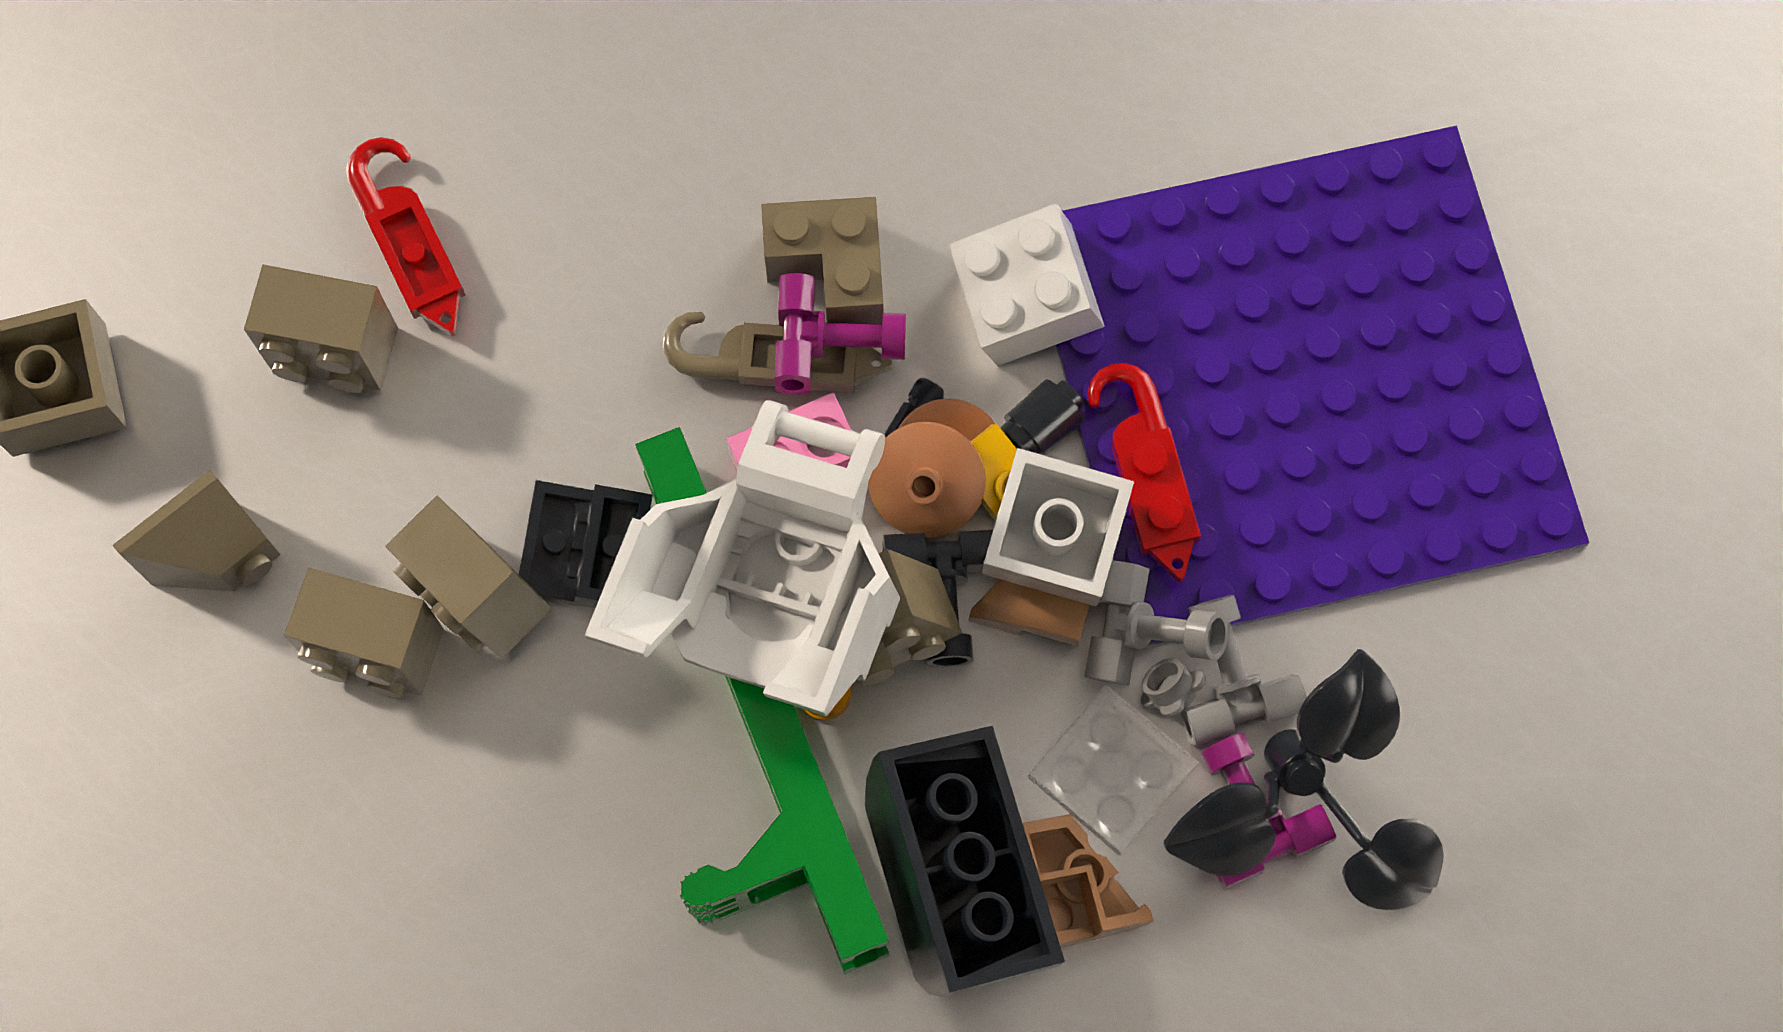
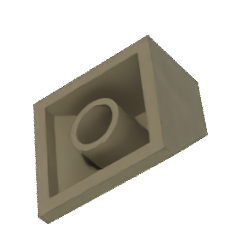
(199, 541)

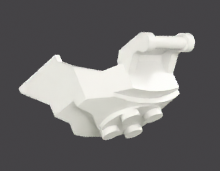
(763, 572)

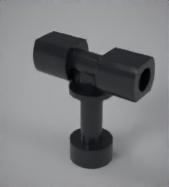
(953, 562)

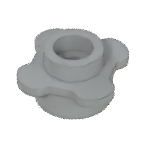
(1170, 687)

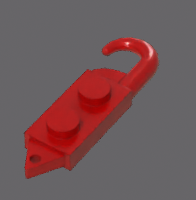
(406, 239)
(1148, 456)

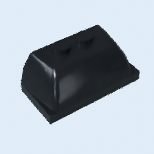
(959, 864)

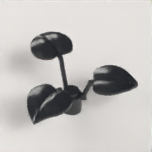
(1345, 714)

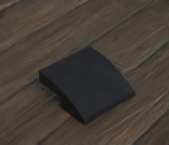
(576, 539)

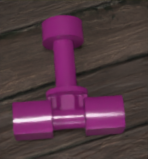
(808, 333)
(1293, 835)

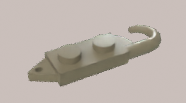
(750, 355)

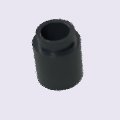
(1044, 417)

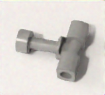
(1132, 625)
(1239, 696)

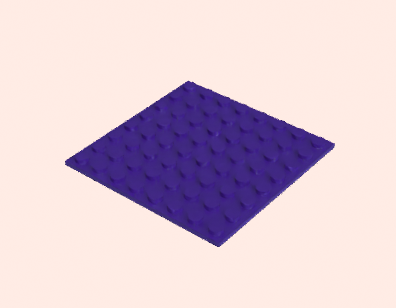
(1326, 377)

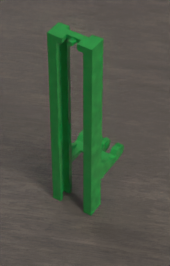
(807, 837)

